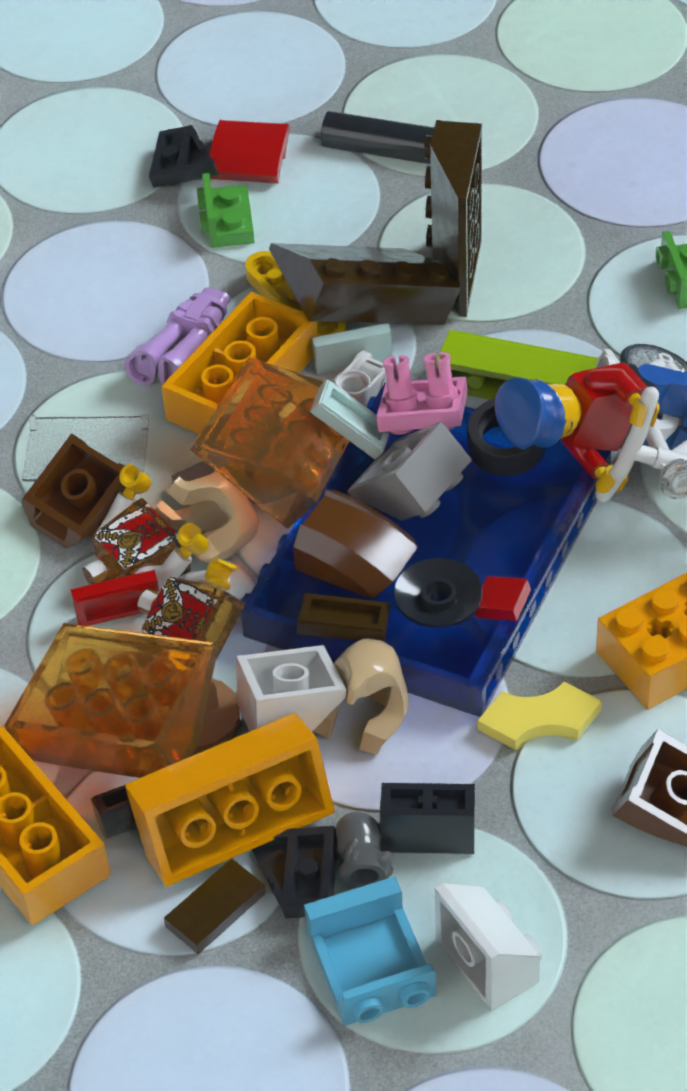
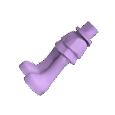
(190, 325)

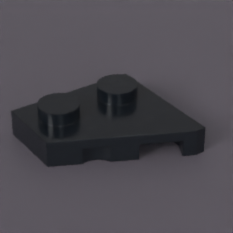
(180, 158)
(299, 867)

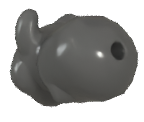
(359, 849)

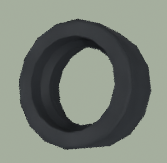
(493, 459)

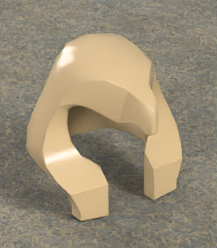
(217, 509)
(371, 671)

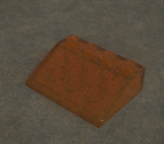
(270, 440)
(115, 701)

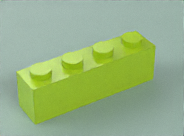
(493, 361)

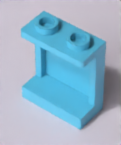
(369, 952)

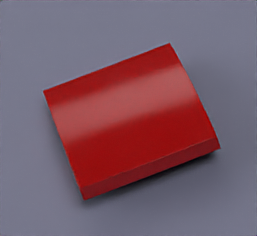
(249, 150)

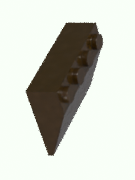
(455, 201)
(367, 283)

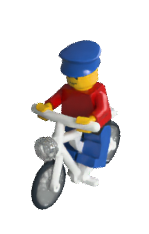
(613, 407)

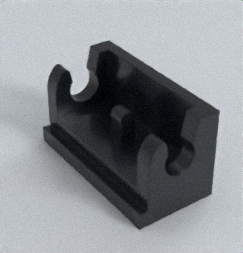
(427, 818)

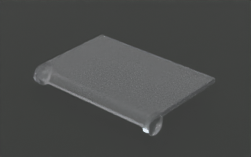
(116, 437)

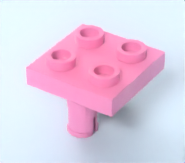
(420, 403)

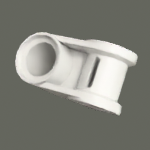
(362, 377)

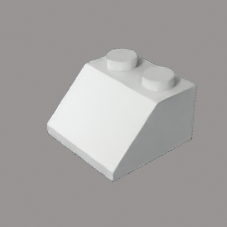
(288, 683)
(485, 943)

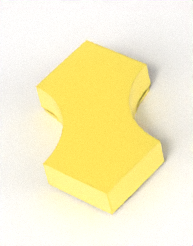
(557, 713)

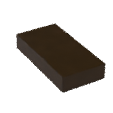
(343, 617)
(214, 905)

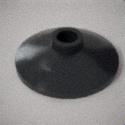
(438, 593)

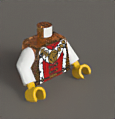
(139, 539)
(194, 606)

